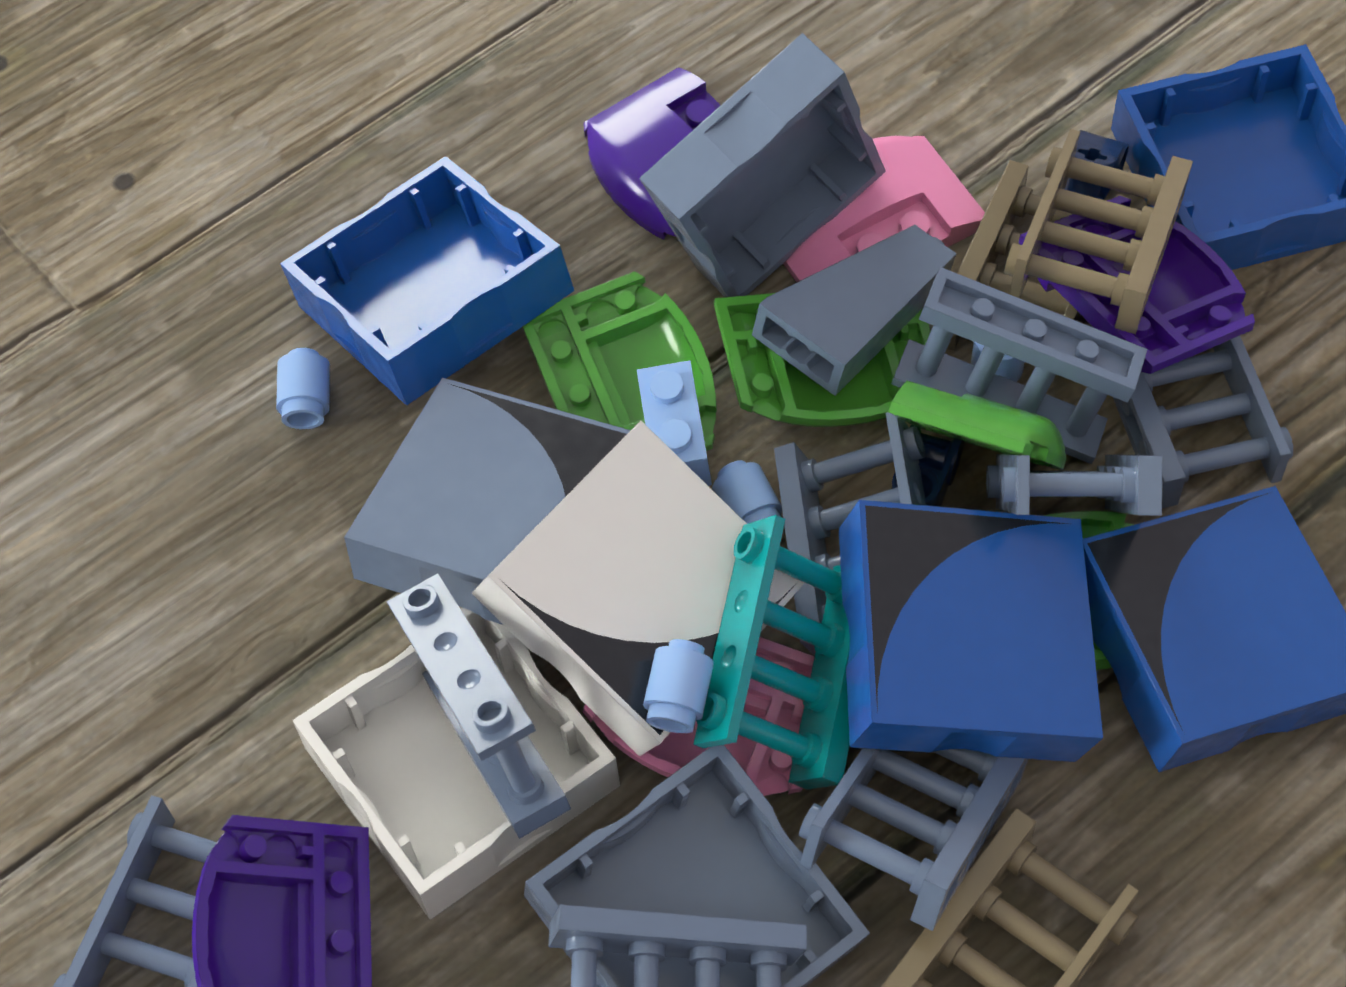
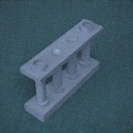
(1028, 334)
(1151, 425)
(1125, 482)
(809, 523)
(479, 705)
(952, 842)
(129, 885)
(654, 935)

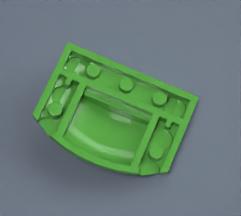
(600, 338)
(785, 394)
(981, 423)

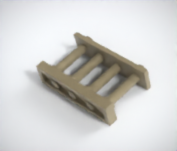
(996, 237)
(1138, 256)
(981, 898)

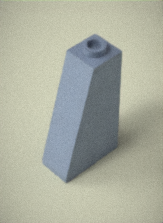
(852, 309)

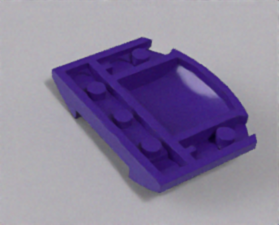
(639, 133)
(1190, 303)
(284, 906)

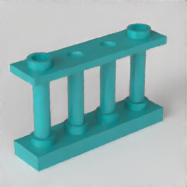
(823, 736)

